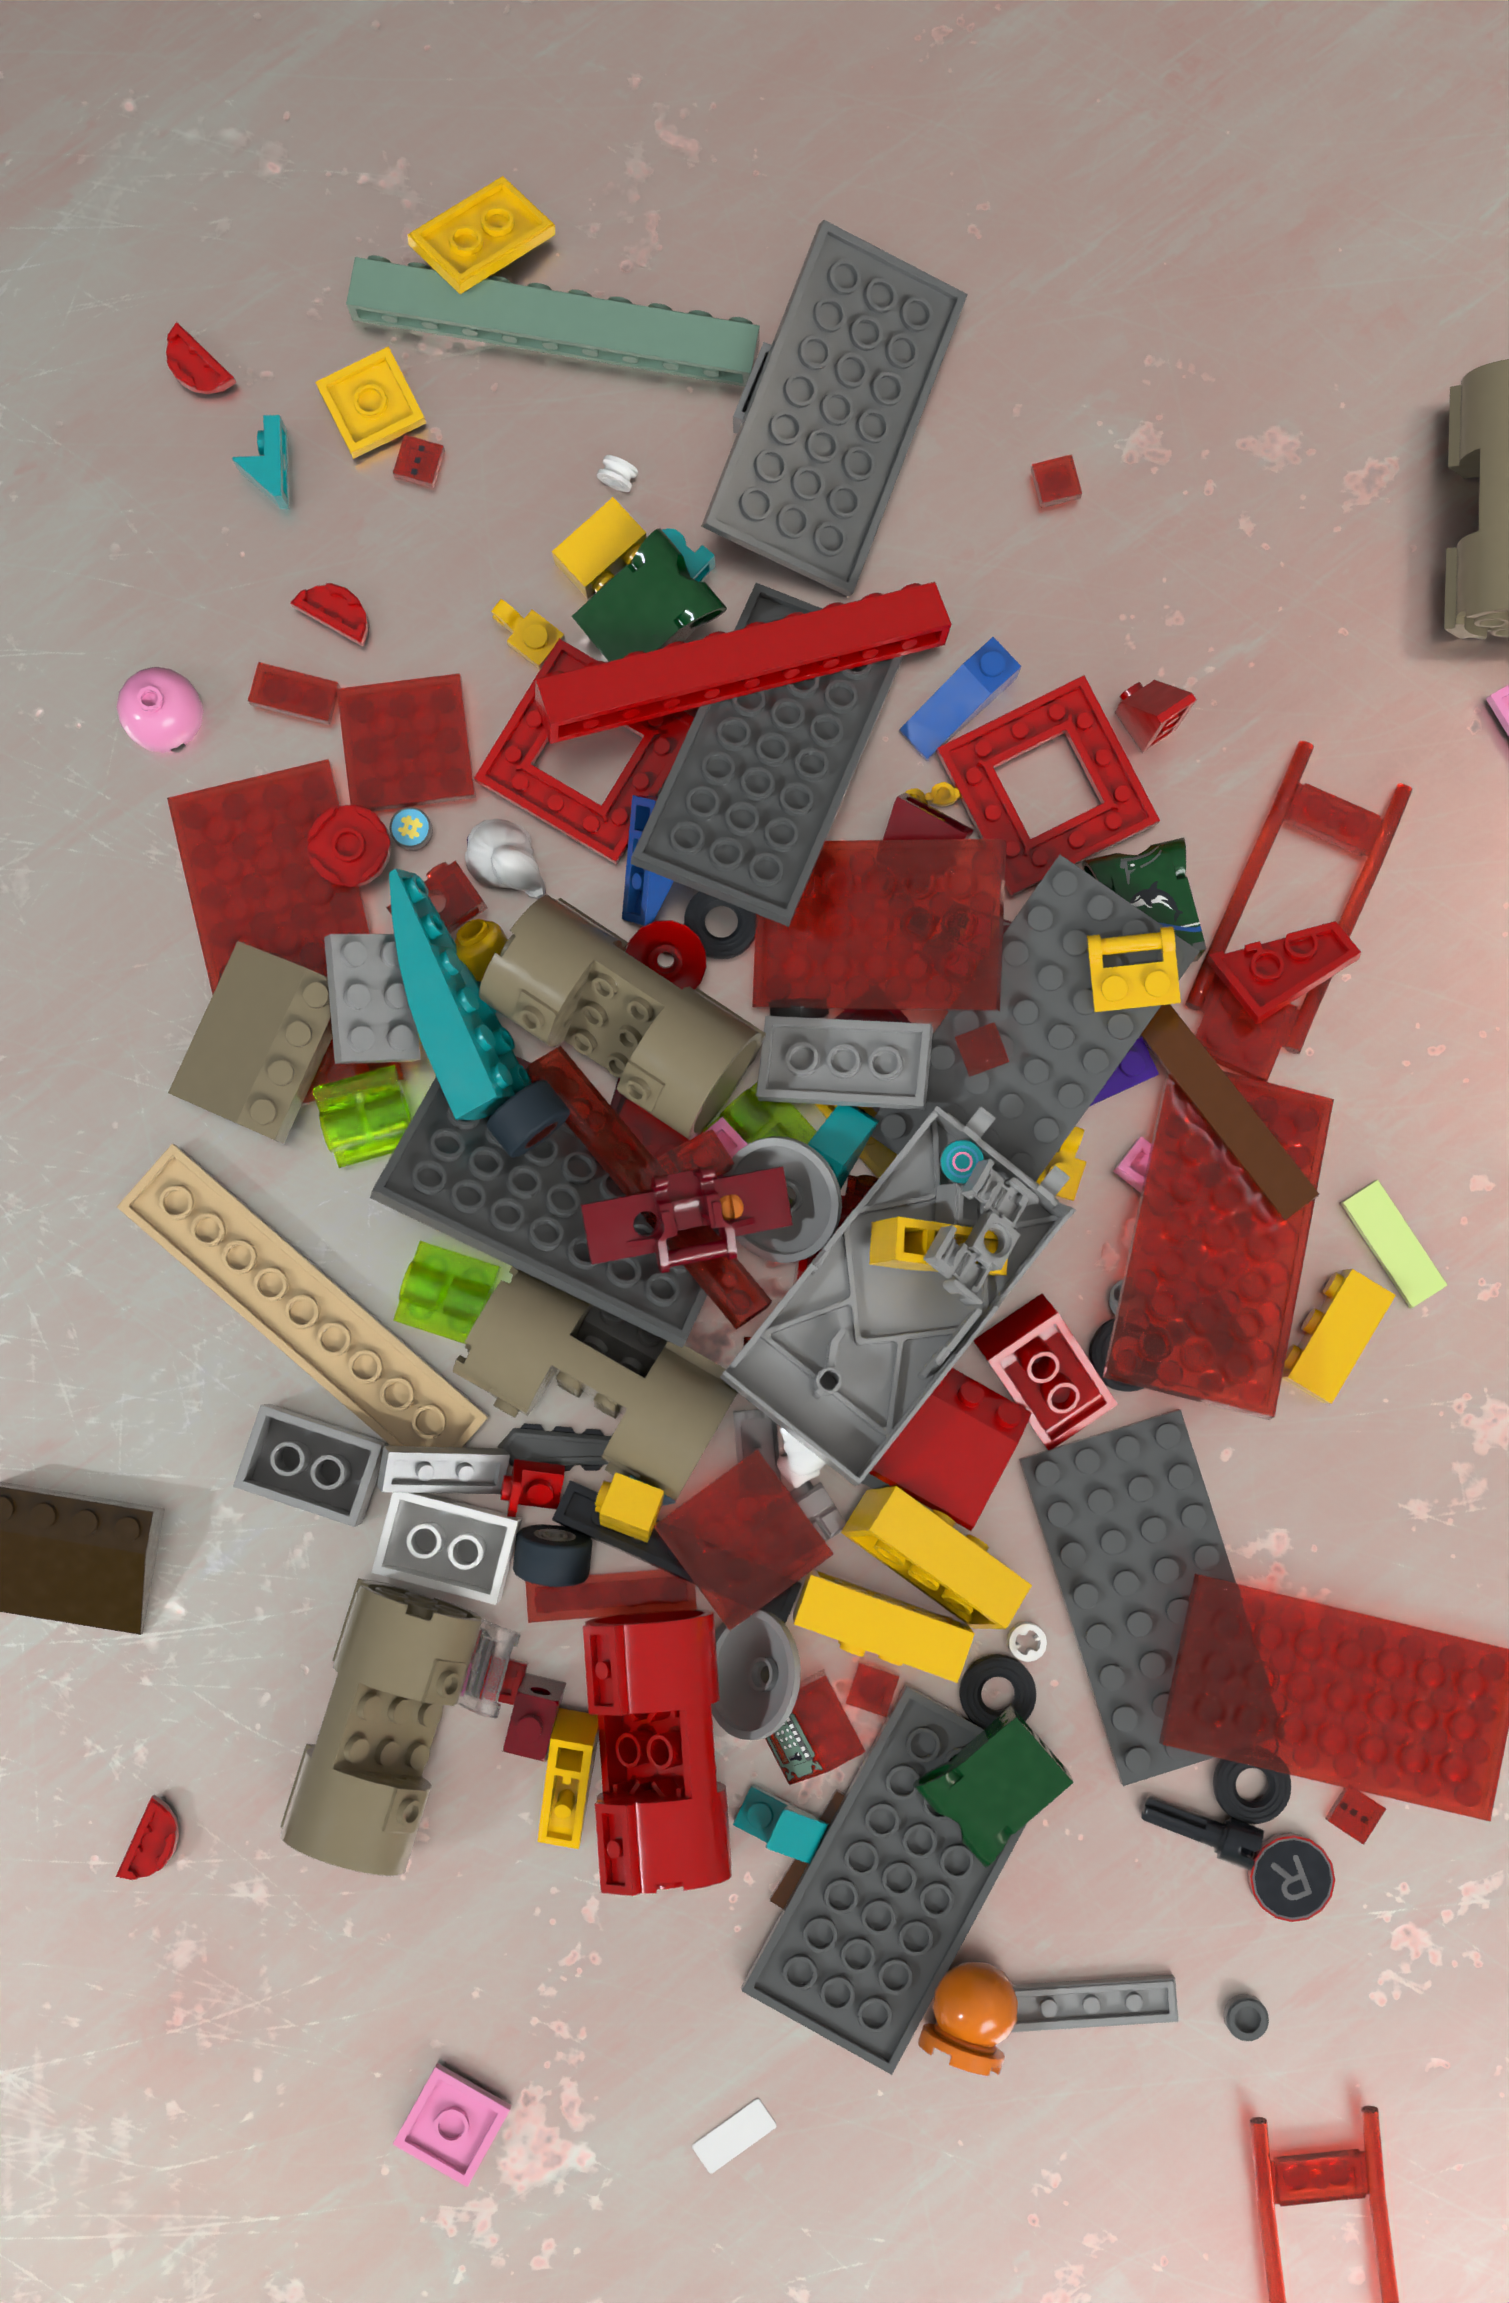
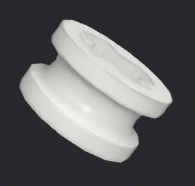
(617, 473)
(1030, 1654)

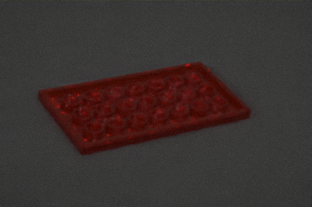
(255, 881)
(1212, 1259)
(1339, 1698)

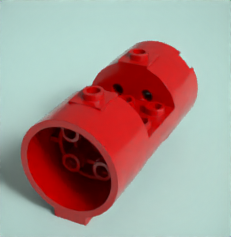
(660, 1801)

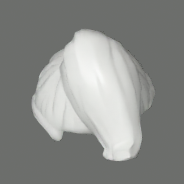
(503, 857)

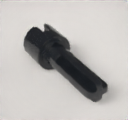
(1232, 1839)

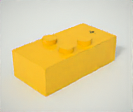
(936, 1558)
(882, 1625)

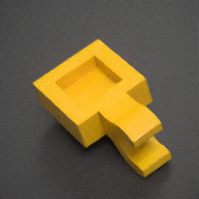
(531, 636)
(1066, 1161)

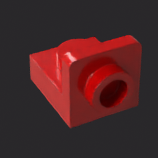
(532, 1485)

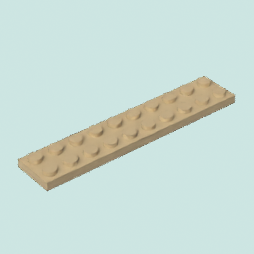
(298, 1307)

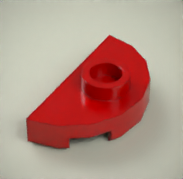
(194, 365)
(334, 608)
(152, 1842)

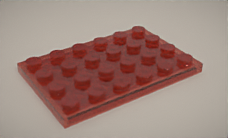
(890, 930)

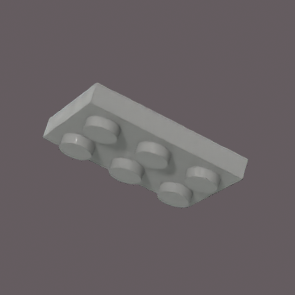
(368, 1001)

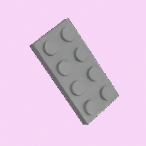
(845, 1062)

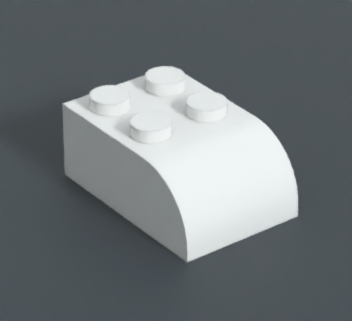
(447, 1545)

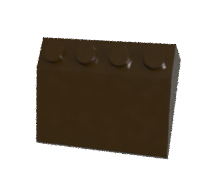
(76, 1557)

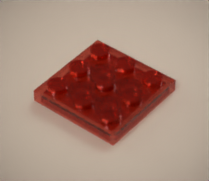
(406, 742)
(743, 1539)

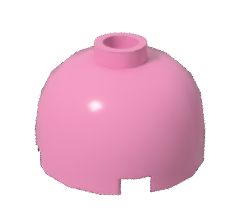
(159, 709)

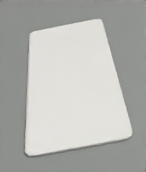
(734, 2136)

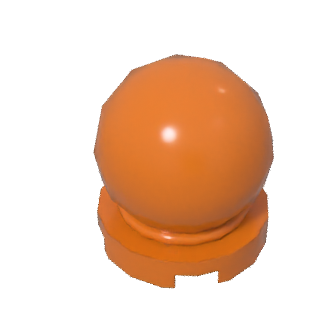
(973, 2014)

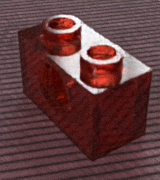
(461, 897)

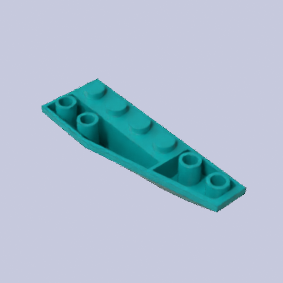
(455, 1026)

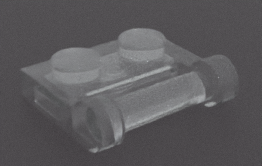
(470, 1698)

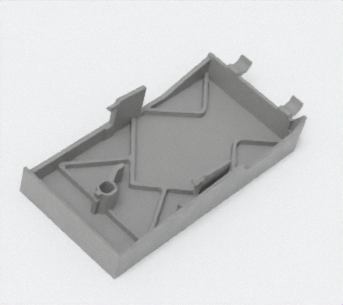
(869, 1343)

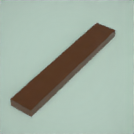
(1228, 1113)

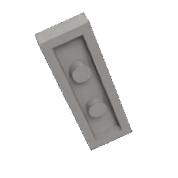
(442, 1470)

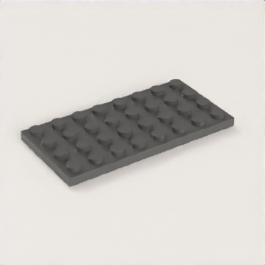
(835, 409)
(763, 780)
(1046, 1022)
(530, 1214)
(1124, 1541)
(880, 1897)

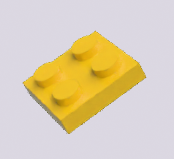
(370, 402)

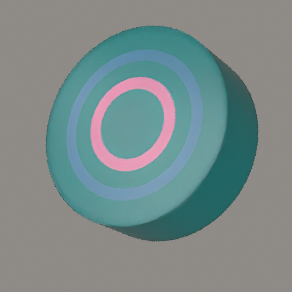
(960, 1159)

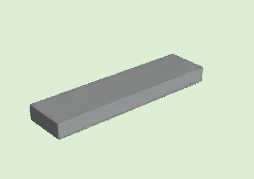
(1096, 2003)

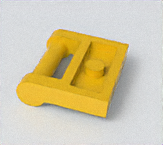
(1134, 984)

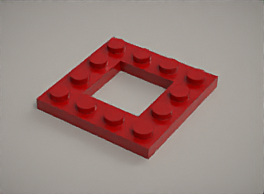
(1067, 710)
(602, 828)

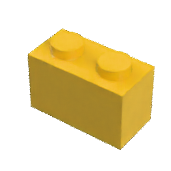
(599, 548)
(629, 1506)

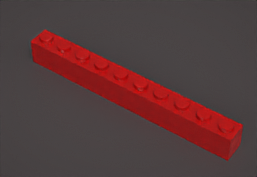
(741, 661)

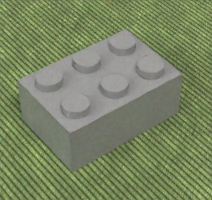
(310, 1464)

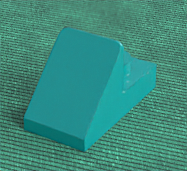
(269, 469)
(780, 1825)

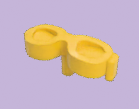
(941, 795)

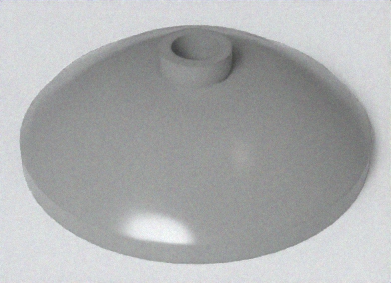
(816, 1204)
(756, 1676)

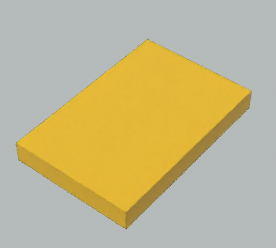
(481, 234)

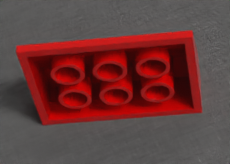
(955, 1448)

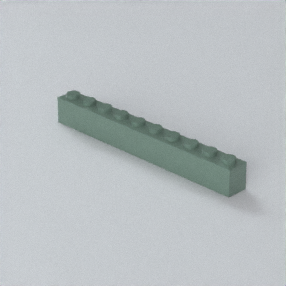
(555, 321)

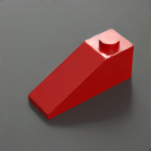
(1153, 711)

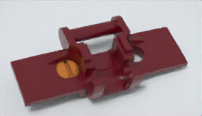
(684, 1201)

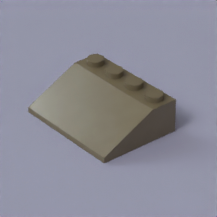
(258, 1043)

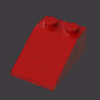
(1046, 1371)

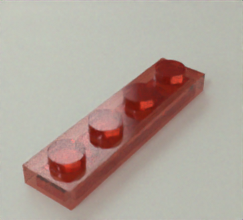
(611, 1595)

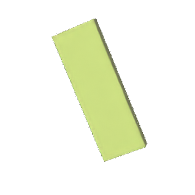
(1393, 1244)

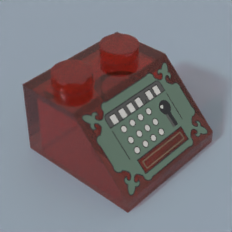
(816, 1732)

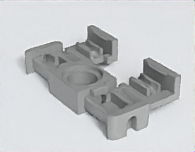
(1005, 1210)

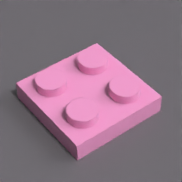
(452, 2124)

